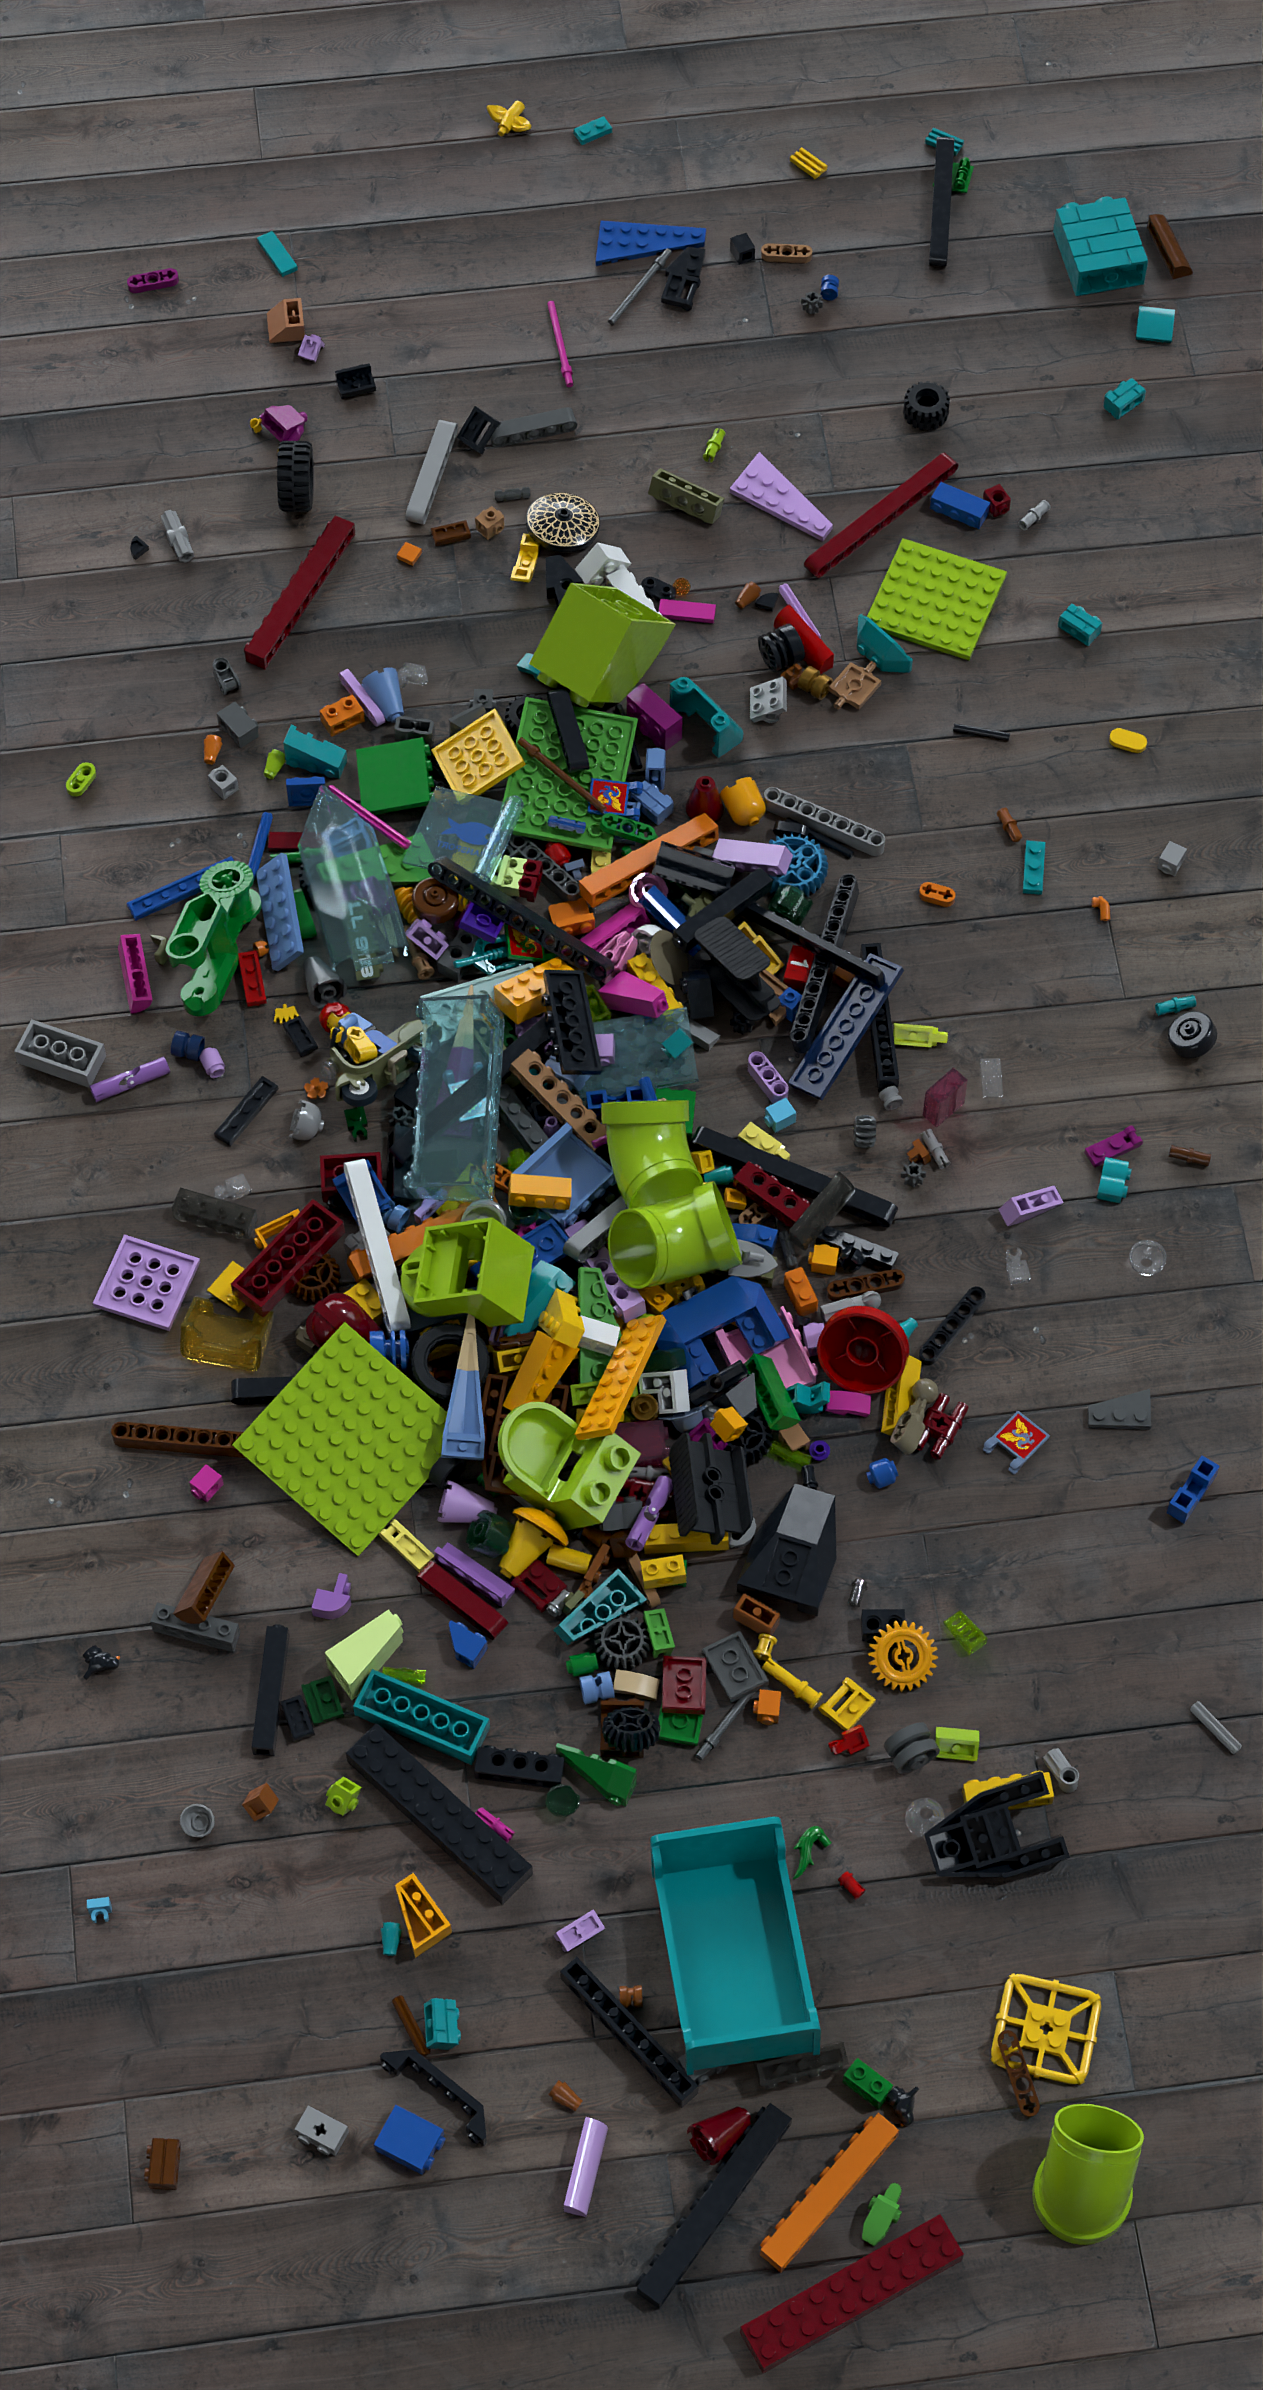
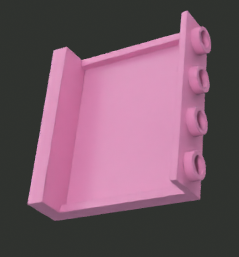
(788, 1357)

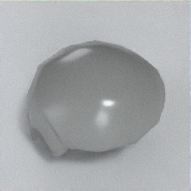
(197, 1820)

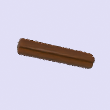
(410, 2025)

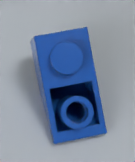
(467, 1646)

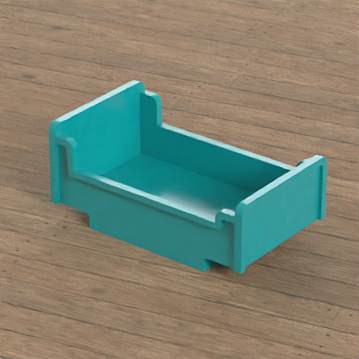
(734, 1943)

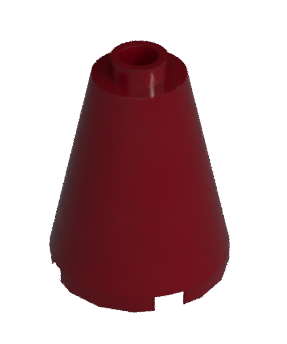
(705, 799)
(718, 2133)

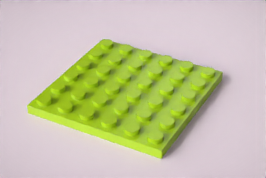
(936, 598)

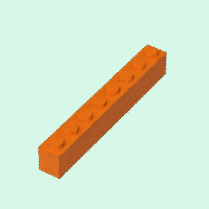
(619, 875)
(403, 1243)
(829, 2192)

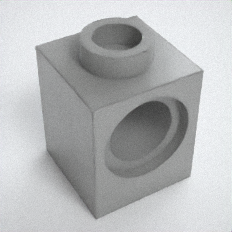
(225, 788)
(1172, 858)

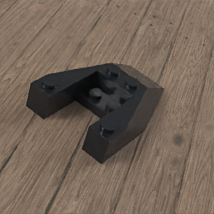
(982, 1837)

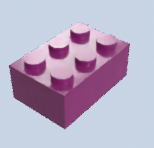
(654, 717)

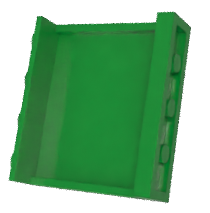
(395, 776)

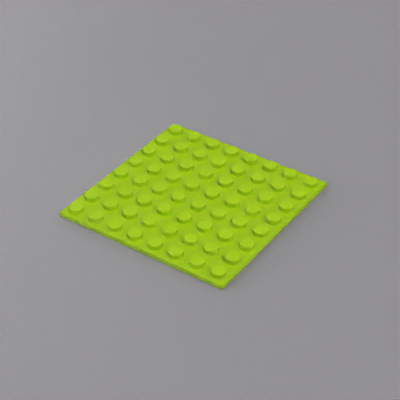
(348, 1439)

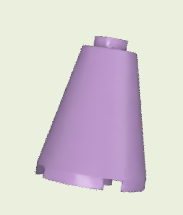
(462, 1505)

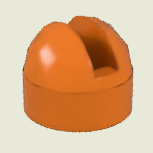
(260, 947)

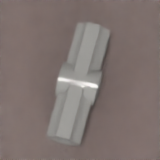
(177, 536)

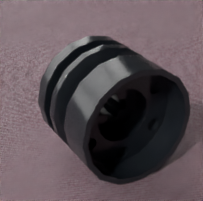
(781, 647)

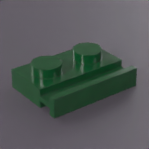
(322, 1700)

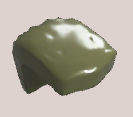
(160, 955)

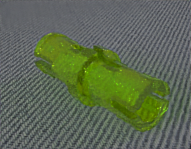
(785, 1452)
(406, 1675)

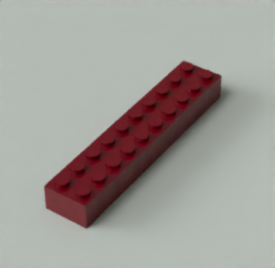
(851, 2293)

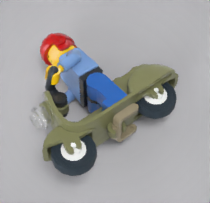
(395, 1055)

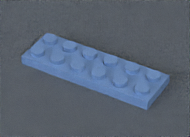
(279, 912)

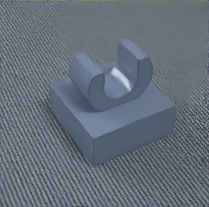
(574, 869)

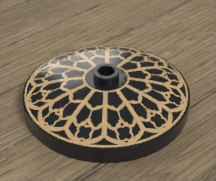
(562, 522)

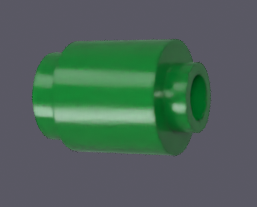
(582, 1664)

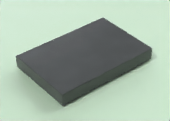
(735, 1666)

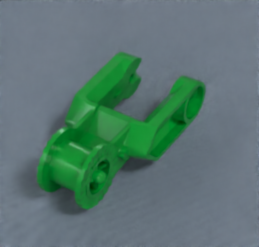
(209, 931)

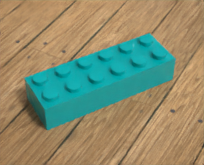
(421, 1716)

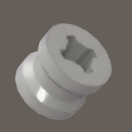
(891, 1098)

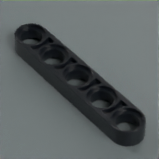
(953, 1316)

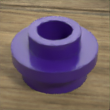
(819, 1456)

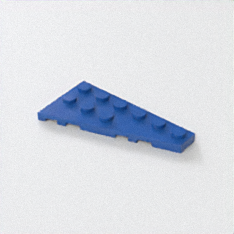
(640, 240)

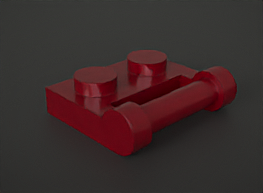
(543, 1580)

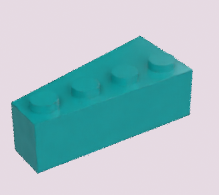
(605, 1603)

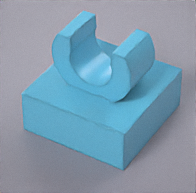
(99, 1906)

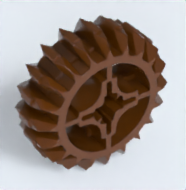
(314, 1287)

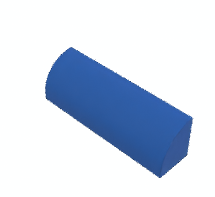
(664, 912)

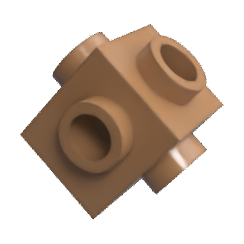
(489, 522)

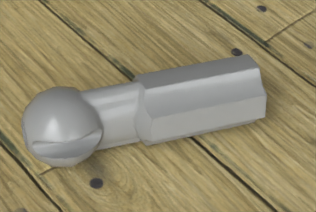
(869, 1299)

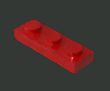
(252, 978)

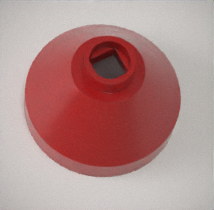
(863, 1349)

